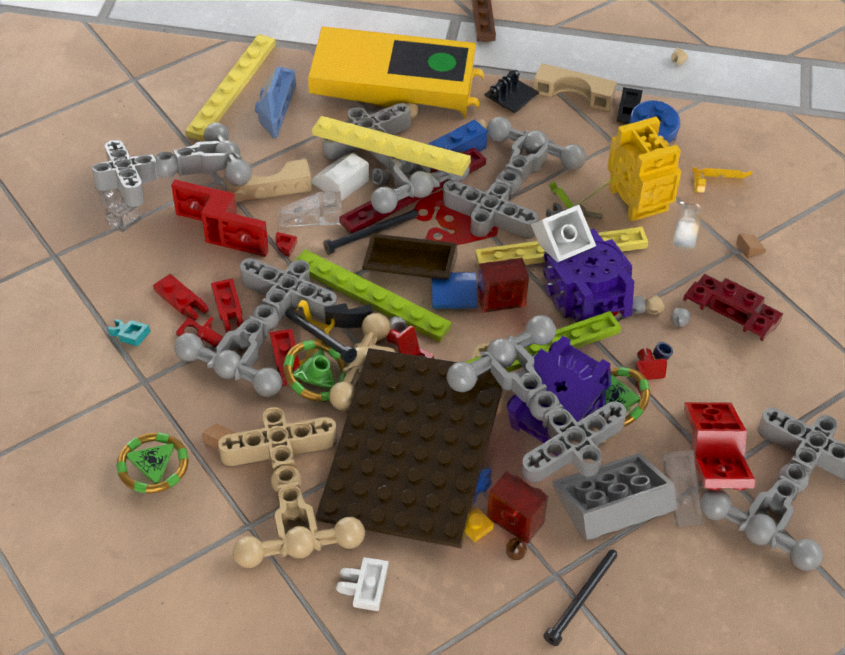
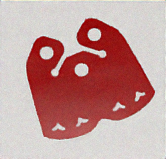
(460, 224)

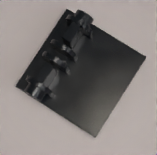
(511, 92)

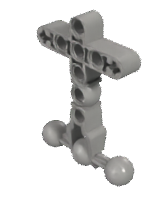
(391, 121)
(204, 157)
(493, 206)
(282, 292)
(502, 354)
(812, 448)

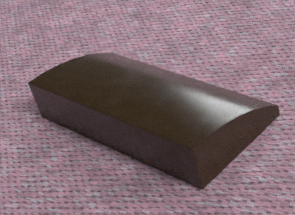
(410, 256)

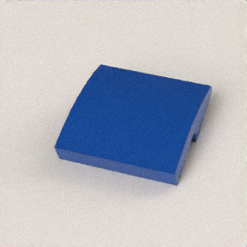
(455, 293)

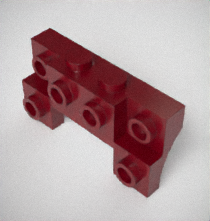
(736, 304)

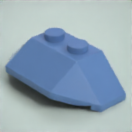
(275, 99)

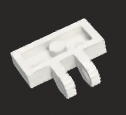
(370, 583)

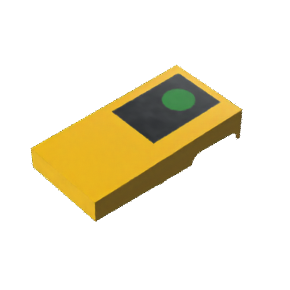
(393, 69)

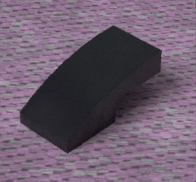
(629, 99)
(346, 317)

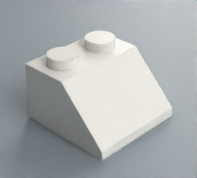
(343, 175)
(564, 234)

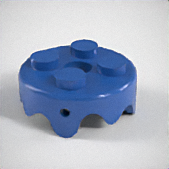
(665, 113)

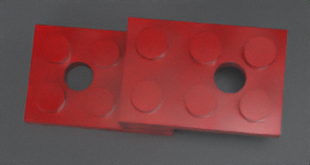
(220, 218)
(719, 445)

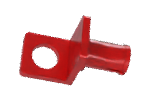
(204, 332)
(407, 342)
(649, 367)

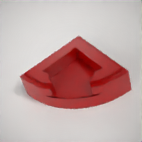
(285, 243)

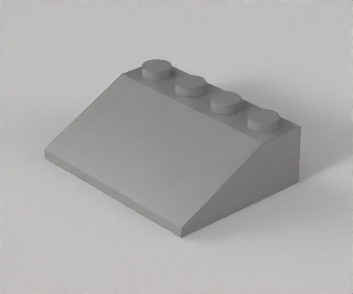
(616, 496)

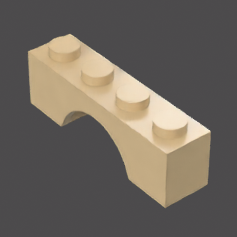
(597, 90)
(292, 179)

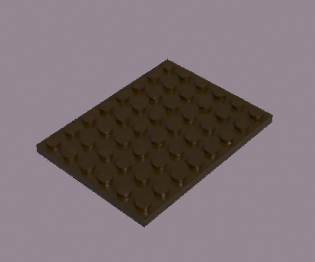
(411, 449)

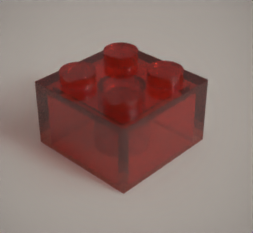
(502, 285)
(517, 506)

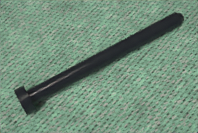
(330, 246)
(348, 353)
(553, 636)

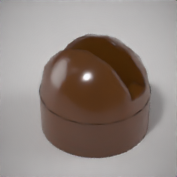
(520, 550)

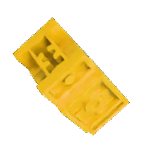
(644, 169)

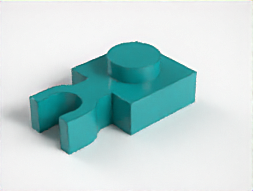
(130, 333)

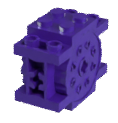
(591, 281)
(572, 377)

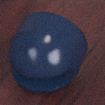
(662, 351)

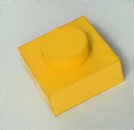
(478, 525)

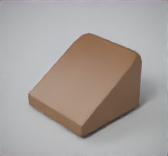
(749, 245)
(213, 434)

